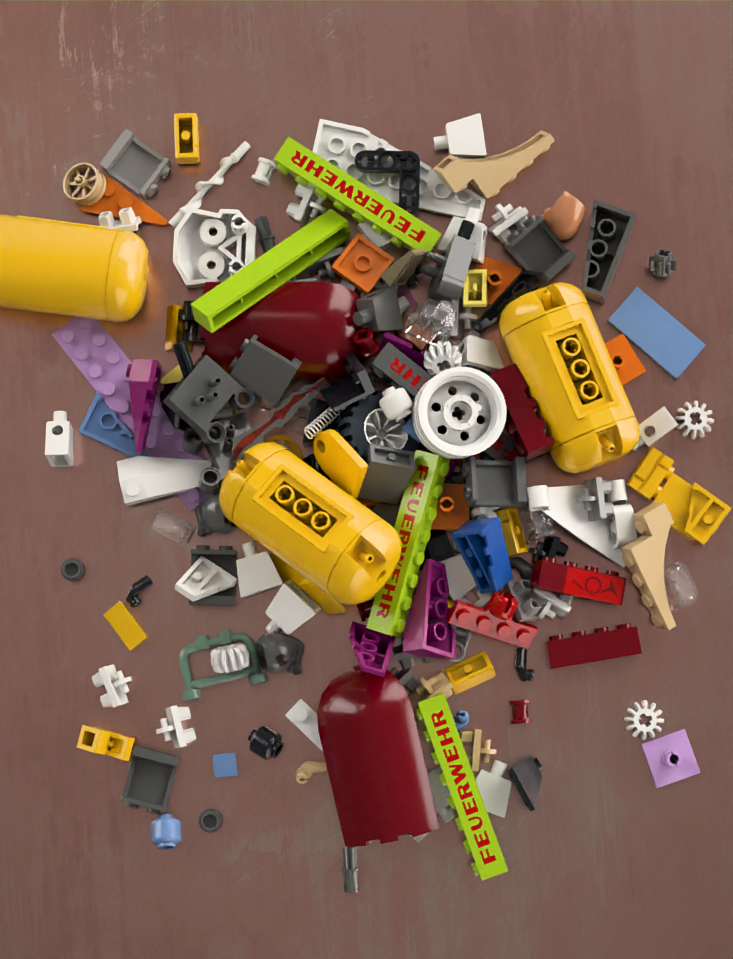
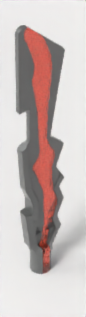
(277, 418)

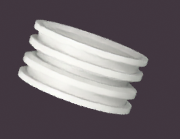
(489, 405)

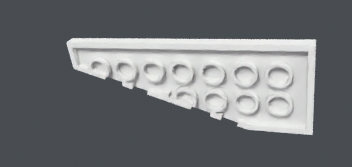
(341, 143)

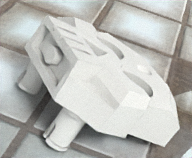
(197, 248)

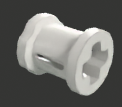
(263, 171)

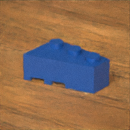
(484, 553)

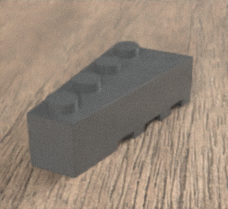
(606, 245)

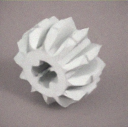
(441, 358)
(702, 419)
(229, 658)
(642, 727)

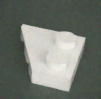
(204, 580)

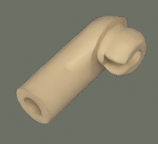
(308, 769)

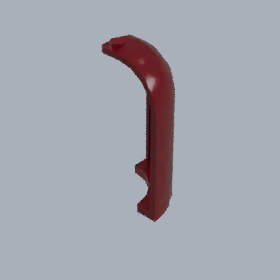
(295, 321)
(374, 759)

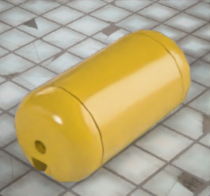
(71, 269)
(569, 376)
(310, 523)

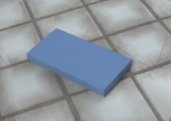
(656, 333)

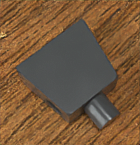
(379, 310)

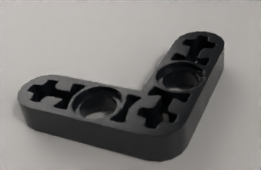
(404, 172)

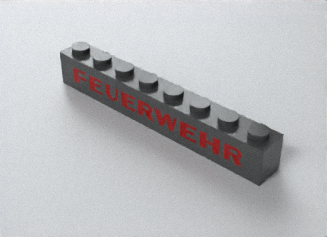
(404, 373)

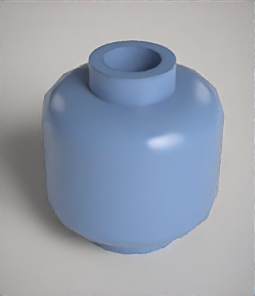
(165, 832)

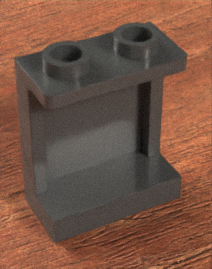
(538, 248)
(263, 370)
(387, 474)
(495, 483)
(225, 559)
(150, 779)

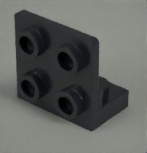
(350, 389)

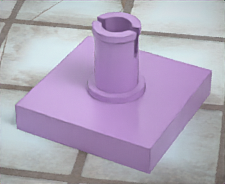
(670, 758)

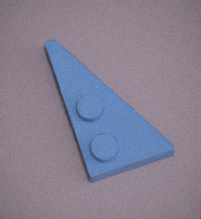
(104, 426)

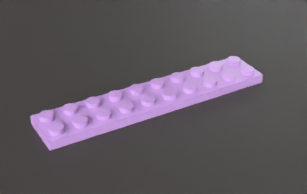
(106, 370)

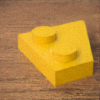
(704, 514)

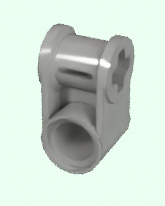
(462, 641)

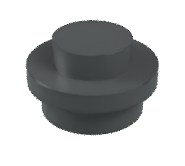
(72, 569)
(210, 820)

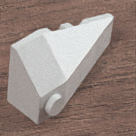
(156, 477)

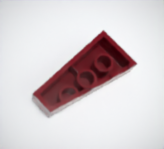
(521, 414)

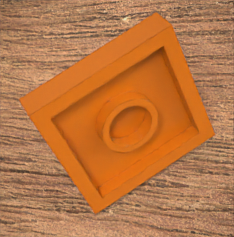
(362, 264)
(498, 276)
(624, 359)
(451, 508)

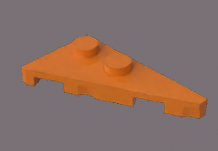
(117, 198)

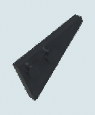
(522, 284)

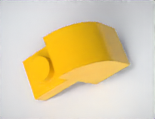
(105, 742)

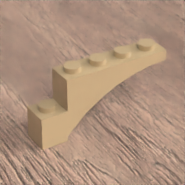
(491, 172)
(646, 561)

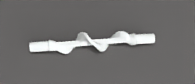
(202, 186)

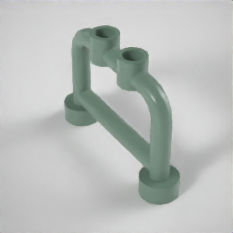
(203, 643)

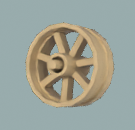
(90, 192)

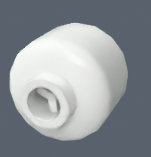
(396, 403)

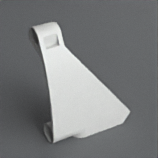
(602, 535)

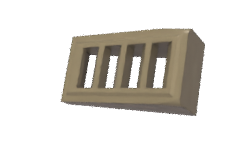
(402, 269)

